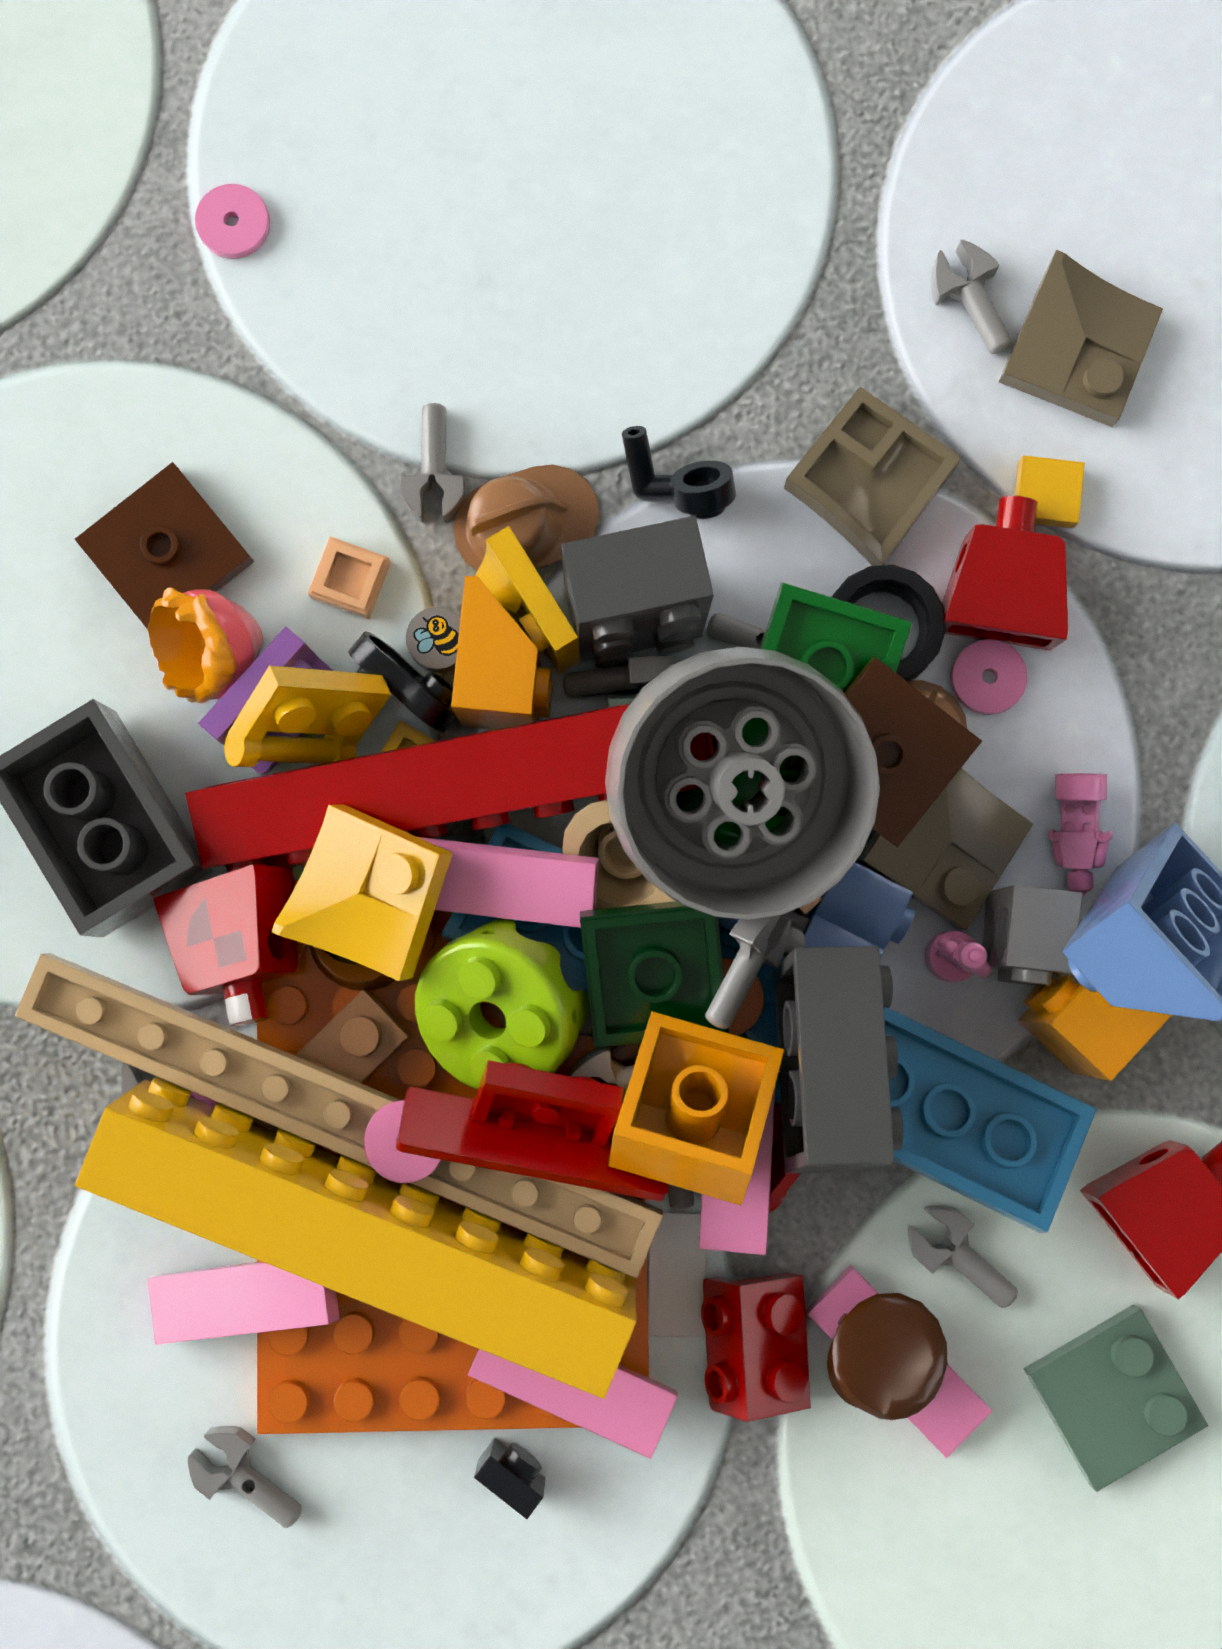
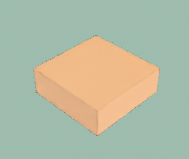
(349, 578)

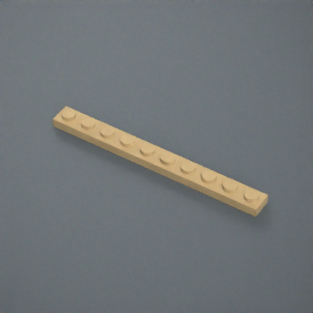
(316, 1106)

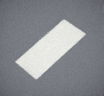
(676, 1277)

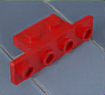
(526, 1127)

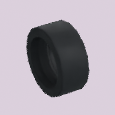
(918, 595)

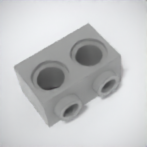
(1028, 932)

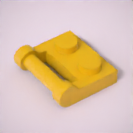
(308, 703)

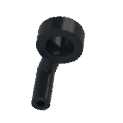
(697, 488)

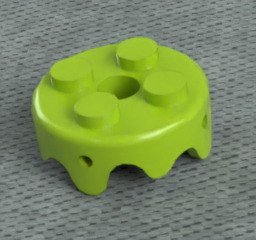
(518, 978)

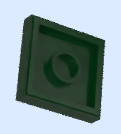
(649, 961)

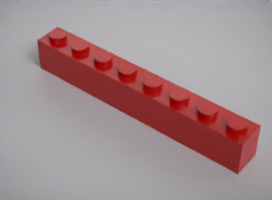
(414, 788)

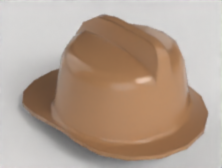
(539, 505)

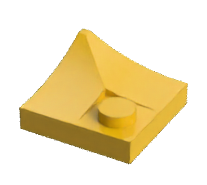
(526, 598)
(366, 893)

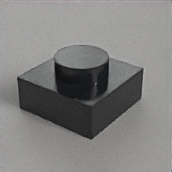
(512, 1476)

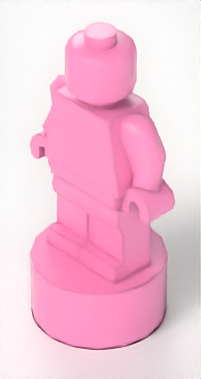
(1080, 842)
(956, 957)

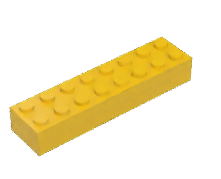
(361, 1233)

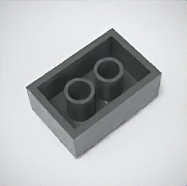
(637, 590)
(96, 819)
(836, 1060)

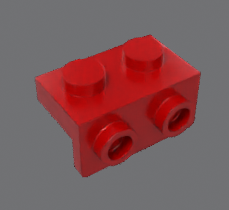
(756, 1346)

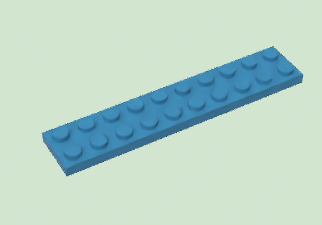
(961, 1111)

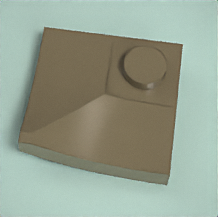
(1081, 342)
(871, 475)
(952, 850)

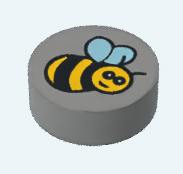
(434, 639)

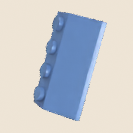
(1156, 932)

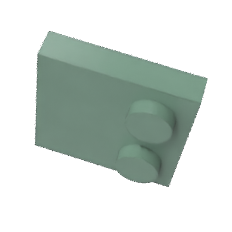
(1115, 1397)

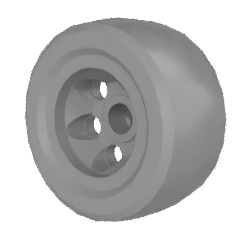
(828, 804)

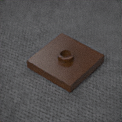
(163, 541)
(914, 746)

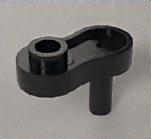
(424, 696)

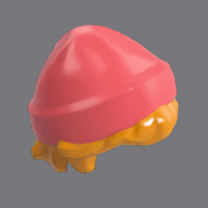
(202, 642)

